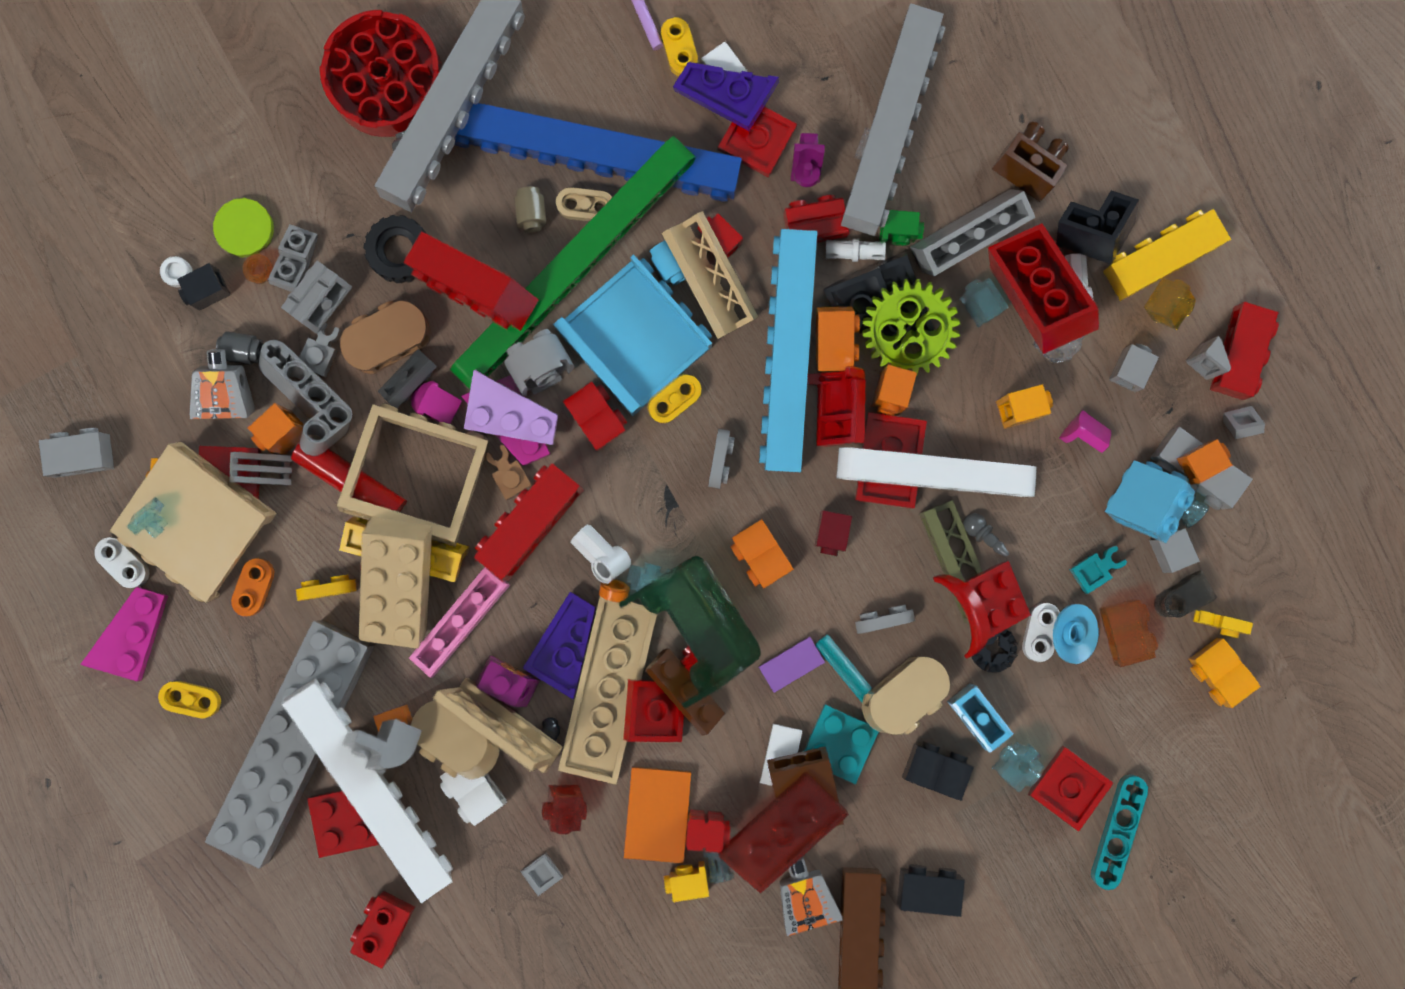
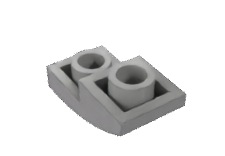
(294, 258)

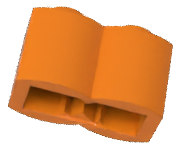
(761, 553)

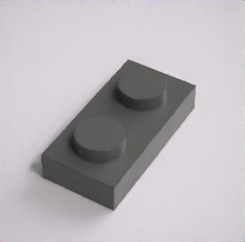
(407, 379)

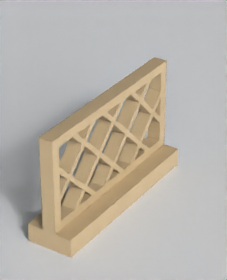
(500, 725)

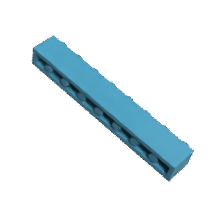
(789, 350)

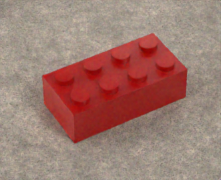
(470, 282)
(1043, 288)
(528, 522)

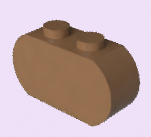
(385, 336)

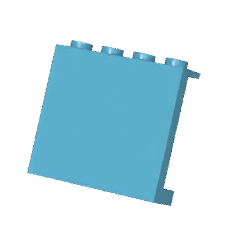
(635, 335)

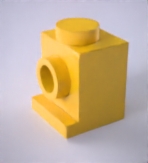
(687, 882)

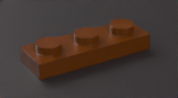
(677, 685)

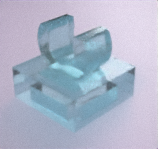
(148, 518)

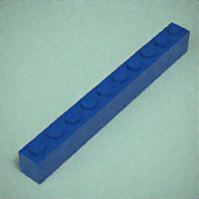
(590, 148)

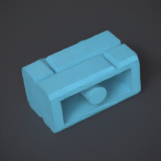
(980, 717)

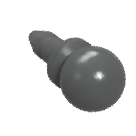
(977, 527)

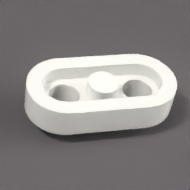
(120, 562)
(1039, 631)

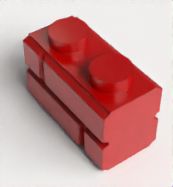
(820, 216)
(707, 831)

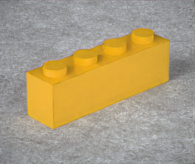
(1167, 254)

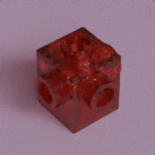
(564, 808)

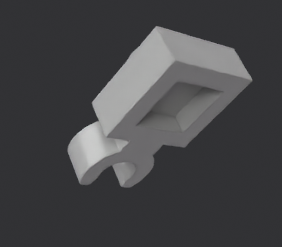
(319, 354)

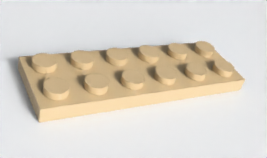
(614, 655)

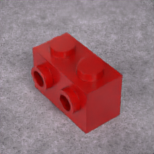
(382, 929)

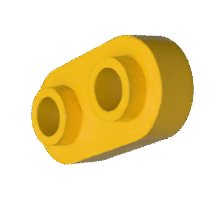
(678, 44)
(674, 399)
(313, 589)
(191, 699)

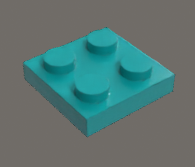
(846, 741)

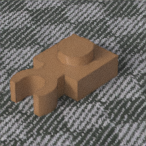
(510, 476)

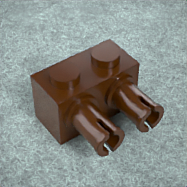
(1031, 165)

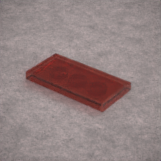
(783, 832)

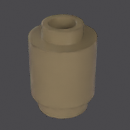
(530, 209)

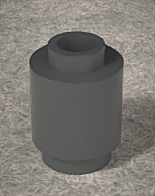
(240, 347)

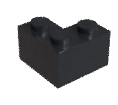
(1098, 232)

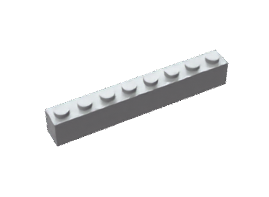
(448, 102)
(892, 120)

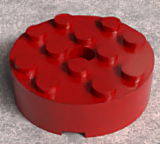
(363, 49)

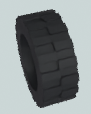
(377, 239)

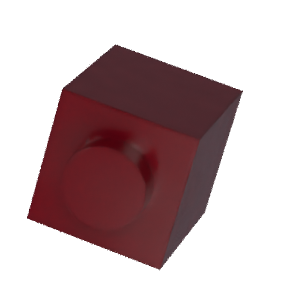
(832, 532)

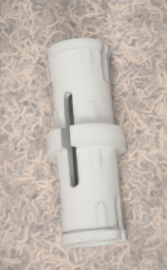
(855, 250)

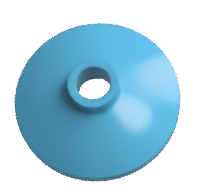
(1075, 633)

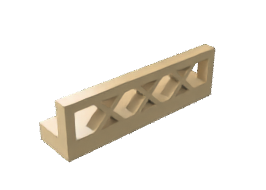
(705, 278)

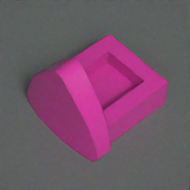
(435, 402)
(1088, 430)

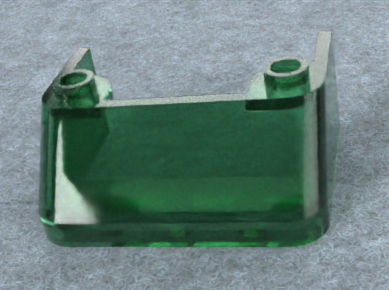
(705, 621)

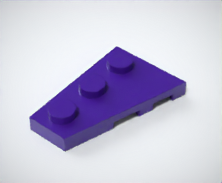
(726, 93)
(563, 646)

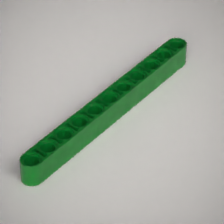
(580, 255)

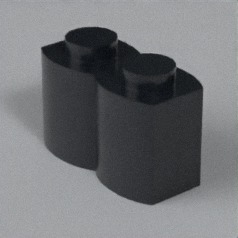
(938, 771)

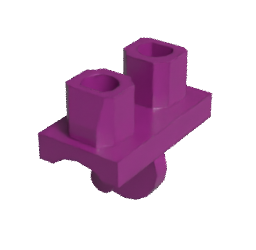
(807, 160)

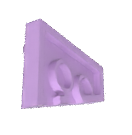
(505, 413)

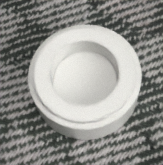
(174, 268)

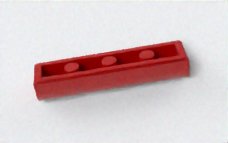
(334, 471)

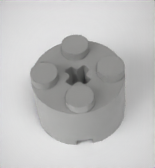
(538, 362)

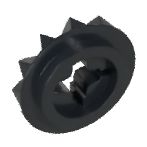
(999, 661)

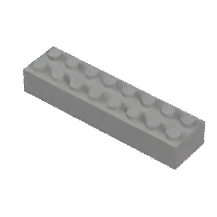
(281, 756)

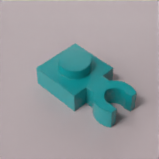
(1094, 572)

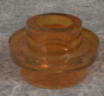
(250, 265)

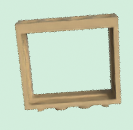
(418, 423)

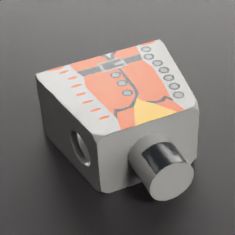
(220, 389)
(806, 900)

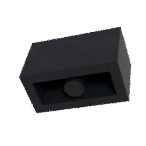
(930, 891)

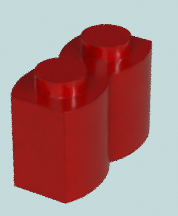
(595, 416)

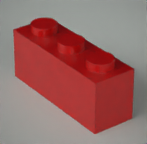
(1247, 350)

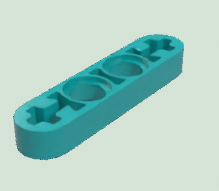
(1124, 833)

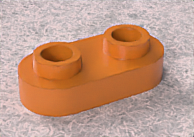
(254, 588)

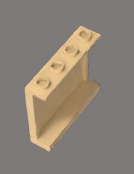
(206, 520)

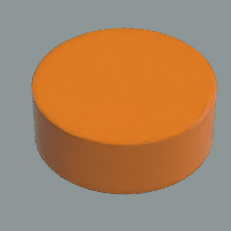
(614, 591)

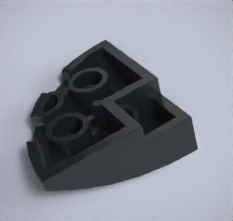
(860, 287)

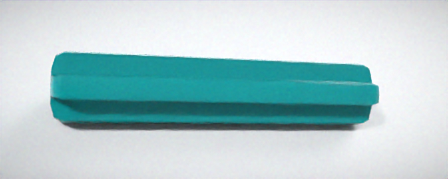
(843, 666)

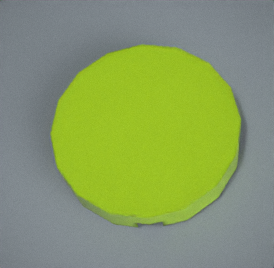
(243, 227)

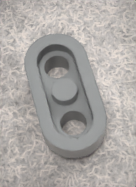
(723, 446)
(897, 616)

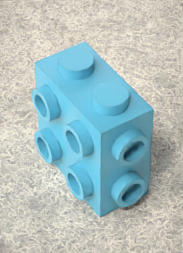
(1151, 500)

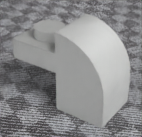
(391, 747)

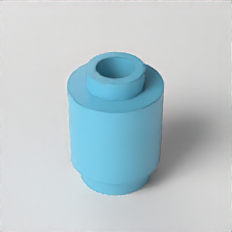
(666, 264)

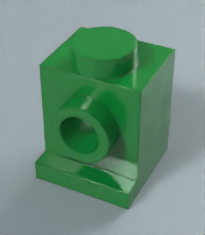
(902, 228)

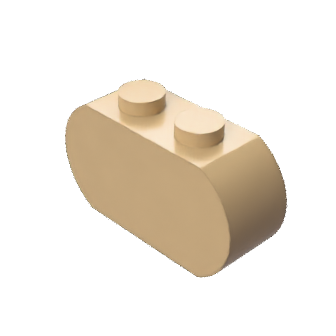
(906, 696)
(453, 742)

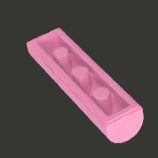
(458, 622)

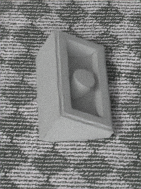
(1210, 359)

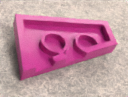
(129, 636)

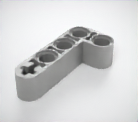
(279, 364)

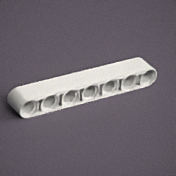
(936, 472)

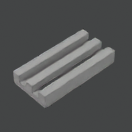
(285, 470)

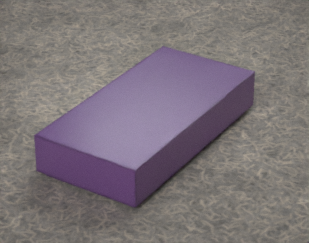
(791, 664)

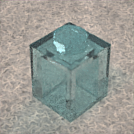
(983, 301)

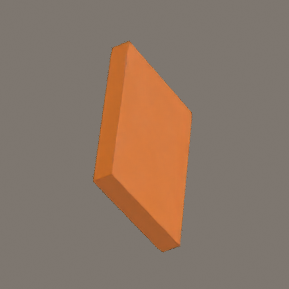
(657, 814)

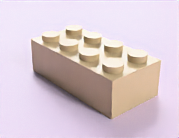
(394, 582)

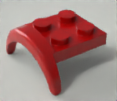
(840, 406)
(990, 602)

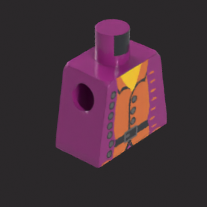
(506, 682)

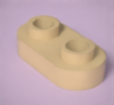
(586, 202)

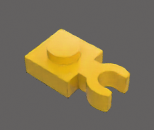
(1229, 626)

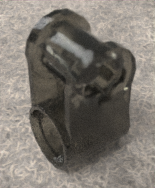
(1189, 594)

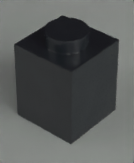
(203, 287)

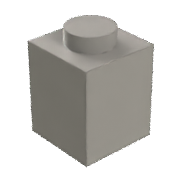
(1134, 367)
(1175, 553)

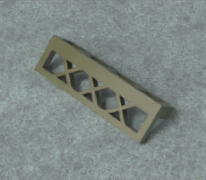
(942, 548)

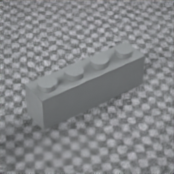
(972, 232)

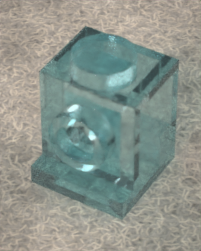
(641, 576)

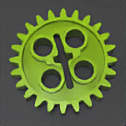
(932, 342)

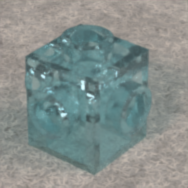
(1009, 762)

